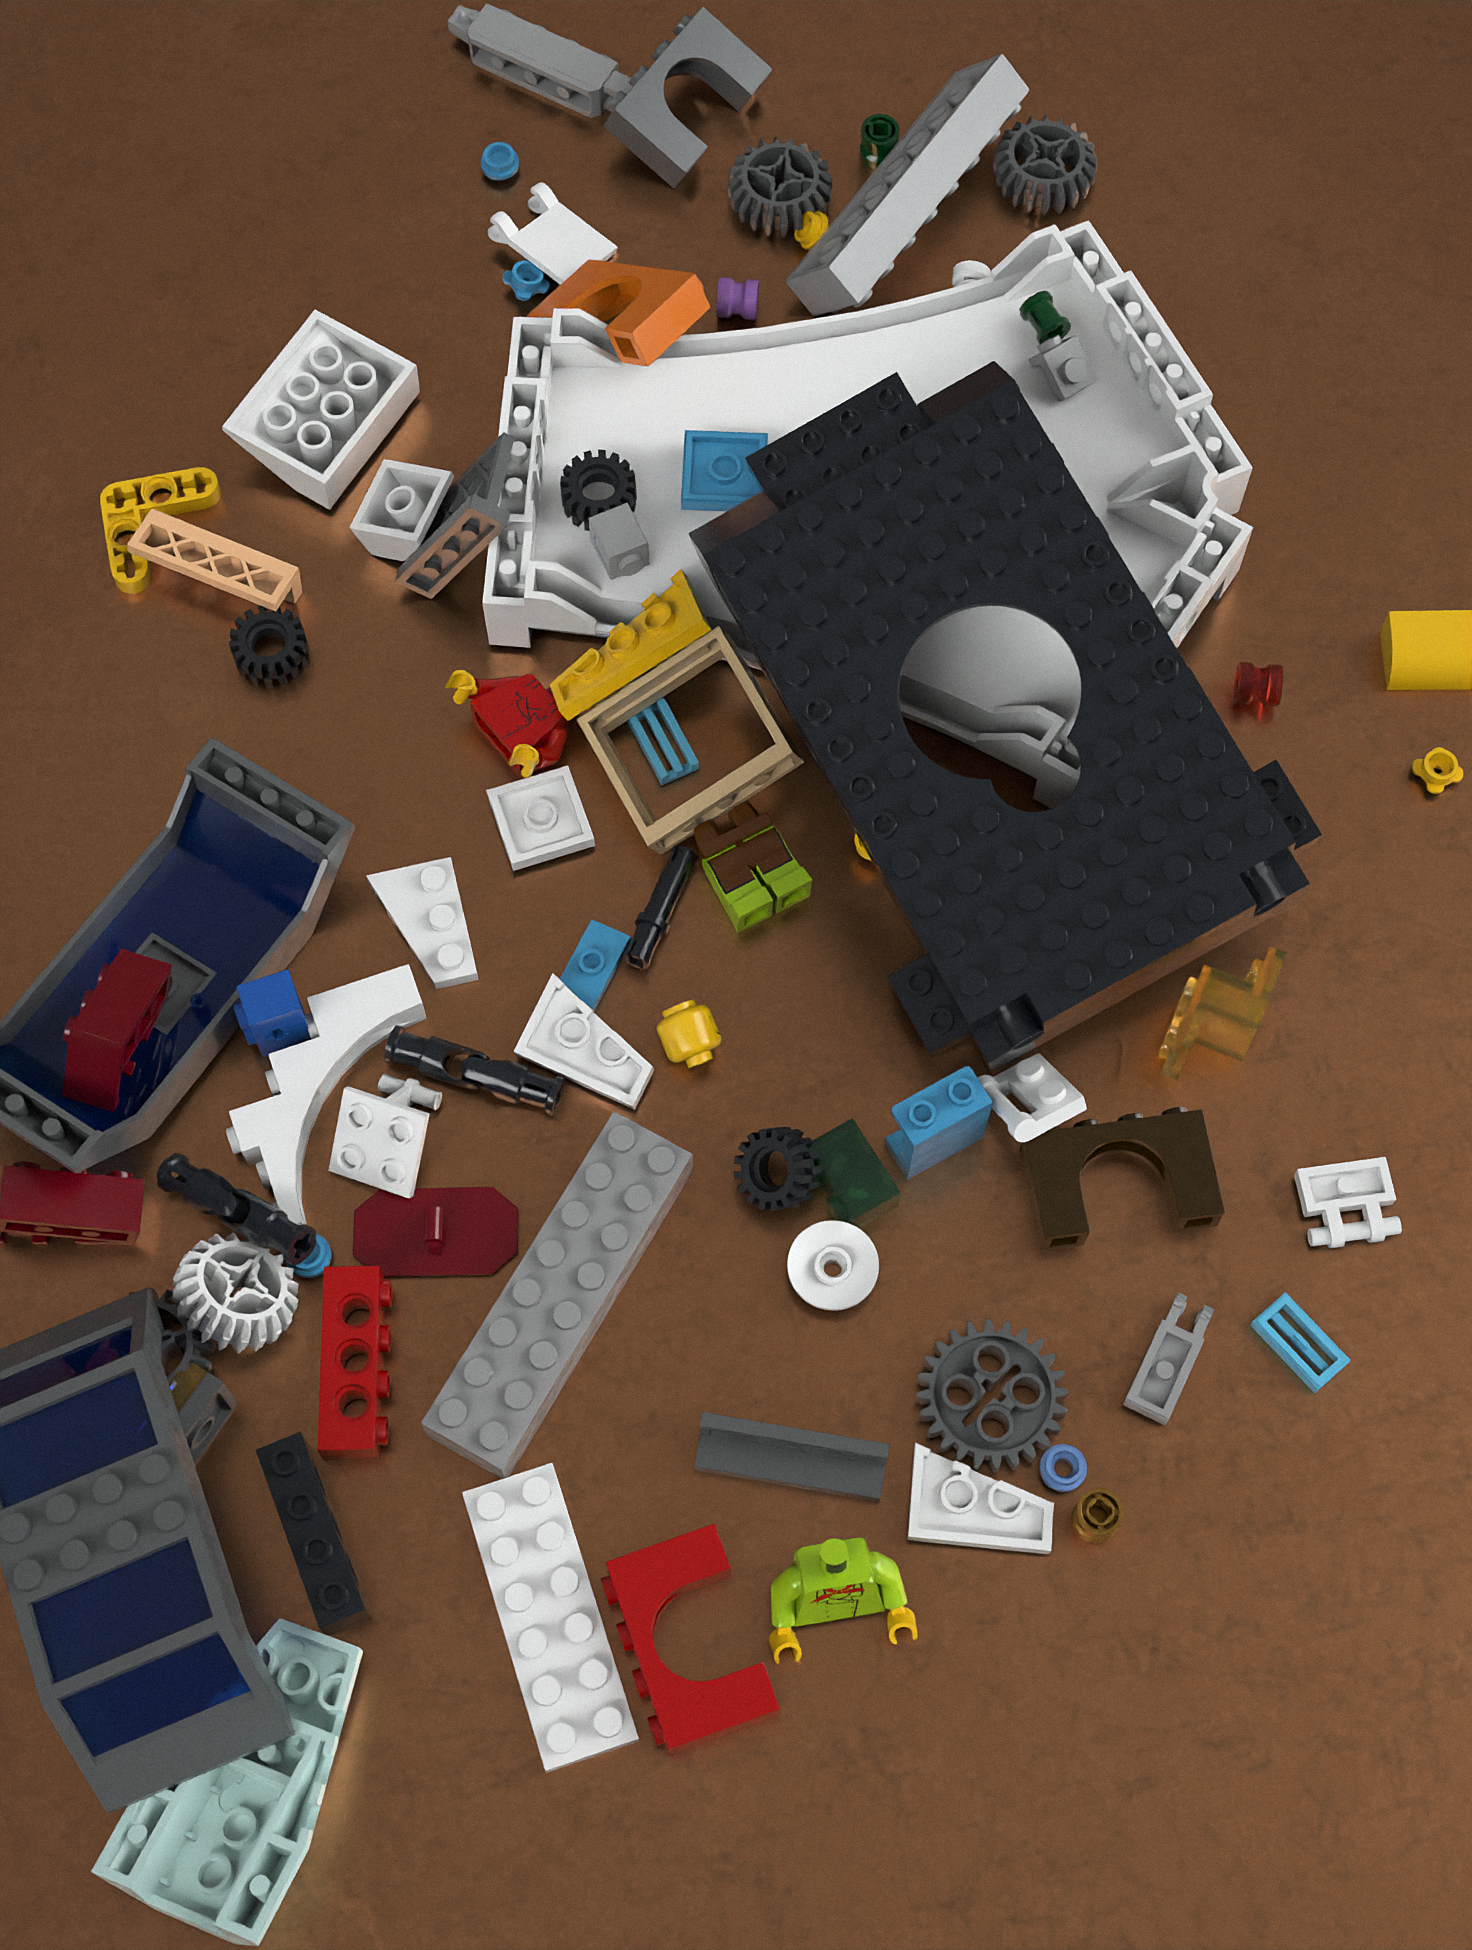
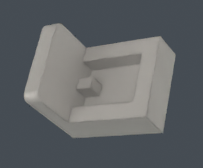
(1064, 365)

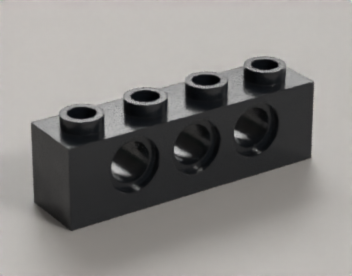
(313, 1534)

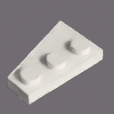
(430, 916)
(580, 1047)
(973, 1510)

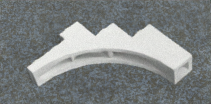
(341, 1030)

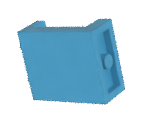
(939, 1122)

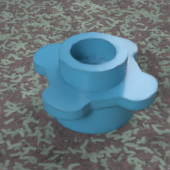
(526, 280)

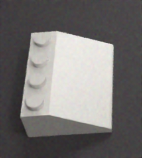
(323, 407)

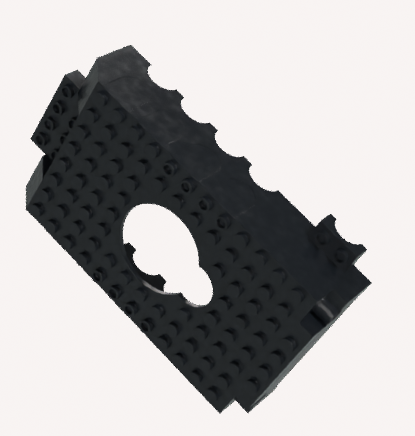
(1023, 917)

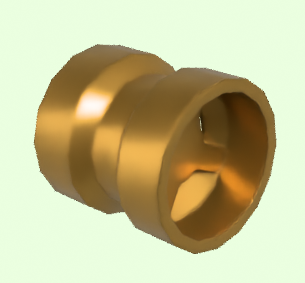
(1094, 1524)

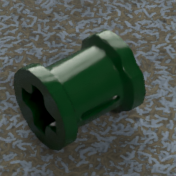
(1044, 317)

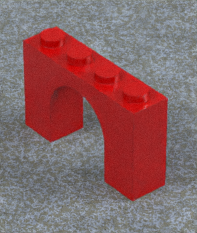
(684, 1708)

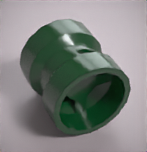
(878, 138)

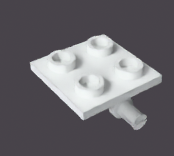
(381, 1137)

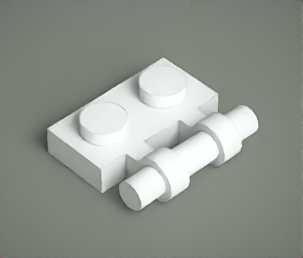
(1343, 1188)

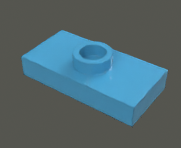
(595, 962)

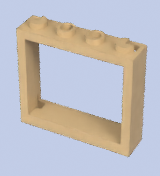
(723, 794)

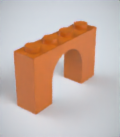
(652, 303)

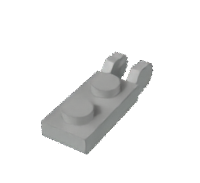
(1167, 1363)

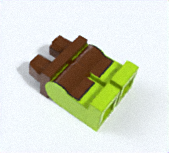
(750, 867)

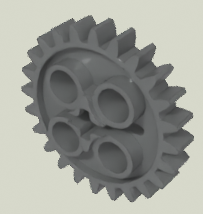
(1022, 1422)

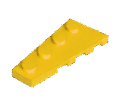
(631, 650)

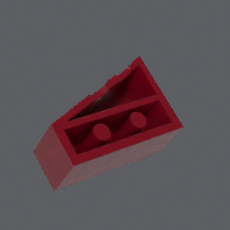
(111, 1027)
(70, 1205)

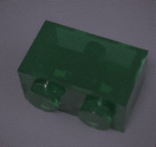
(853, 1176)

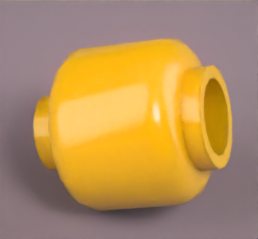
(689, 1033)

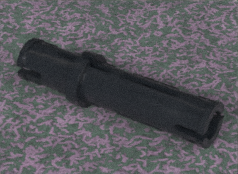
(653, 922)

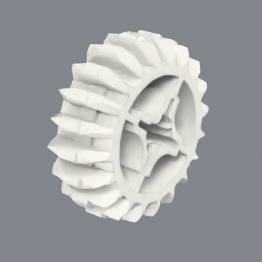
(254, 1313)

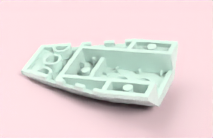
(236, 1836)

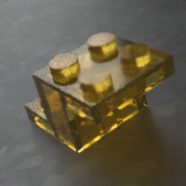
(1220, 1012)

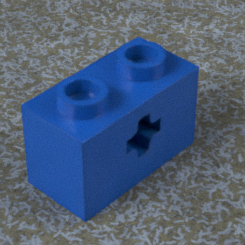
(271, 1013)

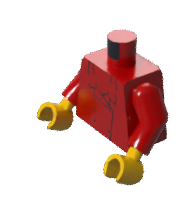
(515, 717)

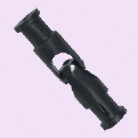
(503, 1078)
(216, 1196)

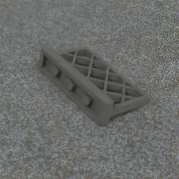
(463, 523)

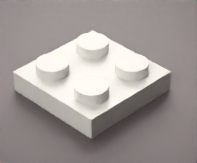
(540, 818)

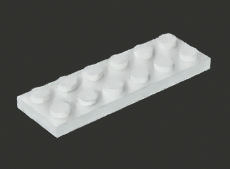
(550, 1618)

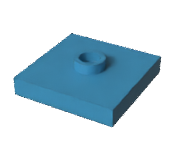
(716, 469)

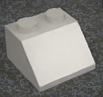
(400, 508)

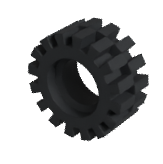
(596, 470)
(272, 666)
(799, 1164)

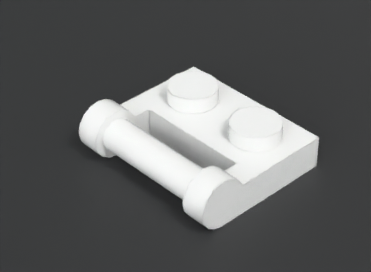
(1040, 1090)

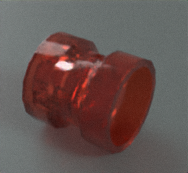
(1258, 684)

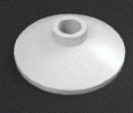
(837, 1244)

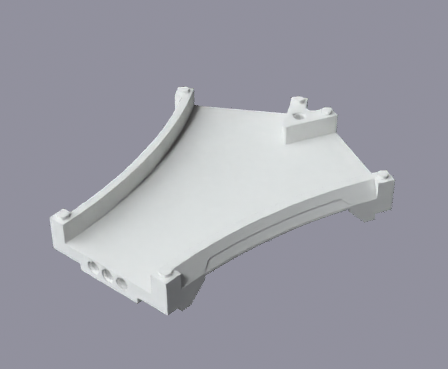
(989, 676)

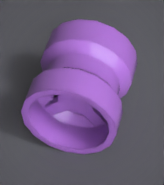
(737, 298)

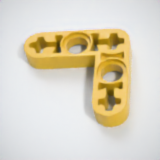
(132, 515)

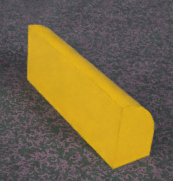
(1427, 650)

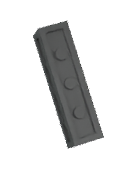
(791, 1457)

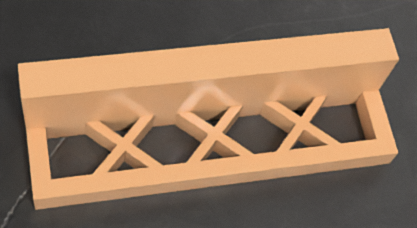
(219, 555)

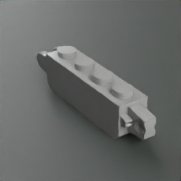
(539, 59)

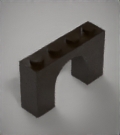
(1170, 1143)

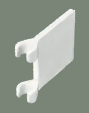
(555, 240)

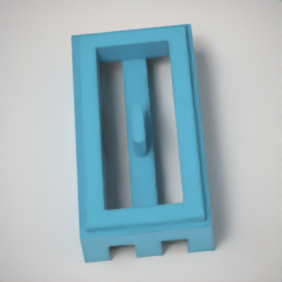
(679, 738)
(1288, 1355)

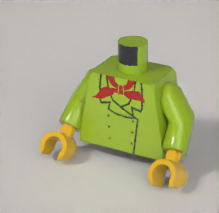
(834, 1584)

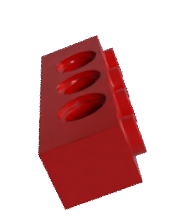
(344, 1291)

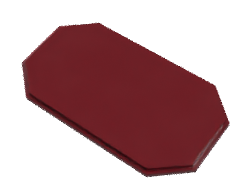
(436, 1232)

